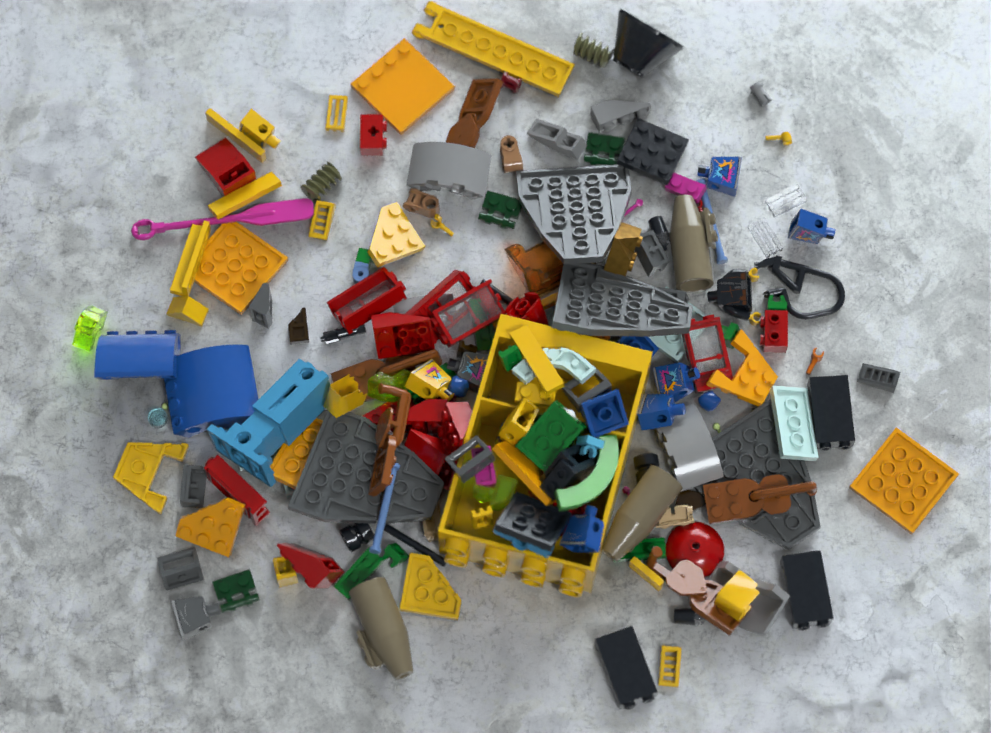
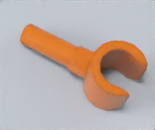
(815, 358)

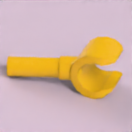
(785, 137)
(439, 224)

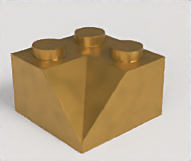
(622, 254)

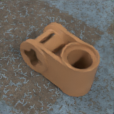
(510, 156)
(419, 201)

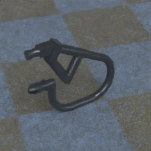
(777, 262)

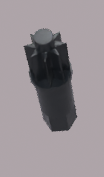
(340, 334)

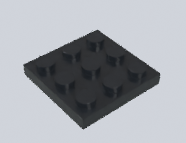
(652, 151)
(533, 521)

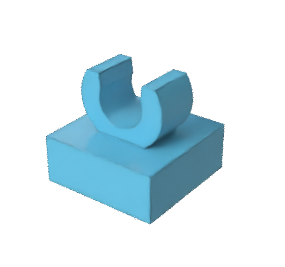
(590, 443)

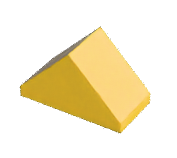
(188, 310)
(284, 572)

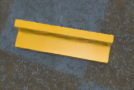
(190, 259)

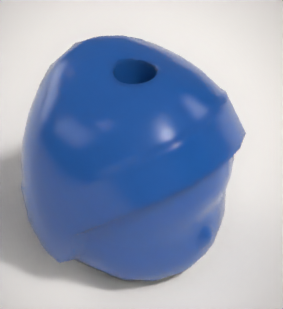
(459, 386)
(709, 401)

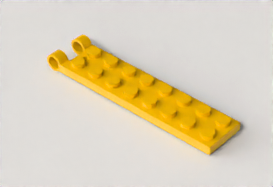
(495, 49)

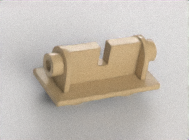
(681, 517)
(431, 526)

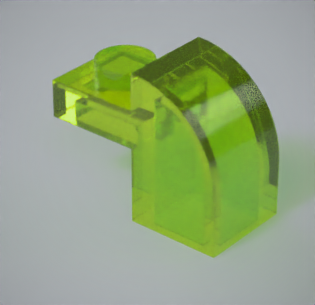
(87, 326)
(398, 380)
(500, 495)

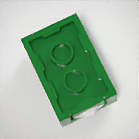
(551, 435)

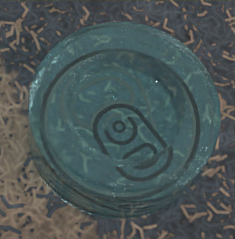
(157, 418)

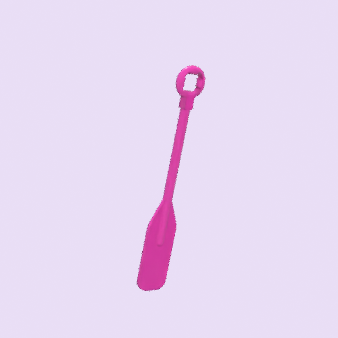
(258, 215)

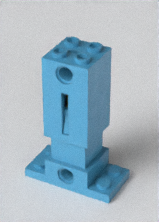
(276, 420)

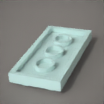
(793, 423)

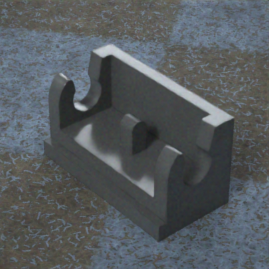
(651, 253)
(193, 486)

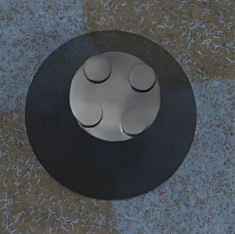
(640, 45)

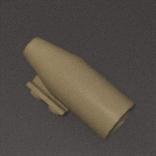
(690, 241)
(641, 512)
(384, 632)

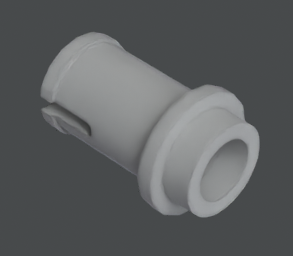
(758, 90)

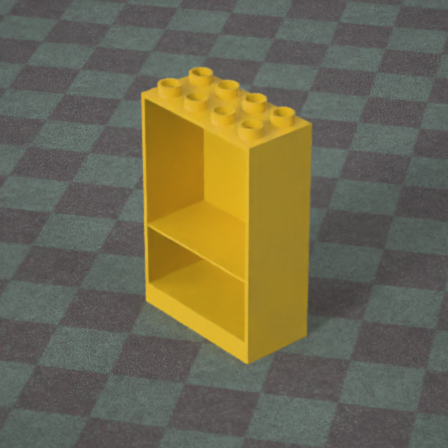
(575, 572)

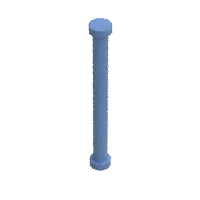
(721, 258)
(375, 548)

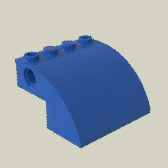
(137, 355)
(211, 388)

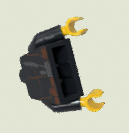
(735, 294)

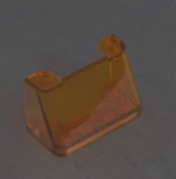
(536, 267)

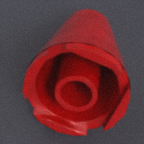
(528, 308)

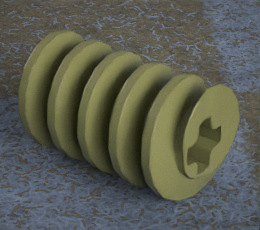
(592, 51)
(321, 181)

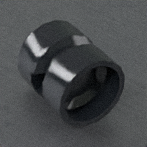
(643, 462)
(356, 535)

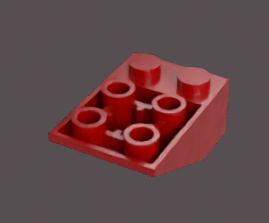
(226, 167)
(401, 334)
(425, 416)
(454, 425)
(432, 453)
(316, 568)

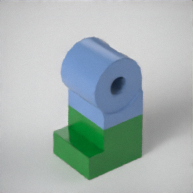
(361, 265)

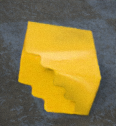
(343, 396)
(737, 595)

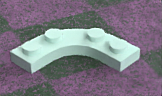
(561, 359)

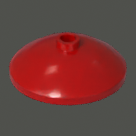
(706, 556)

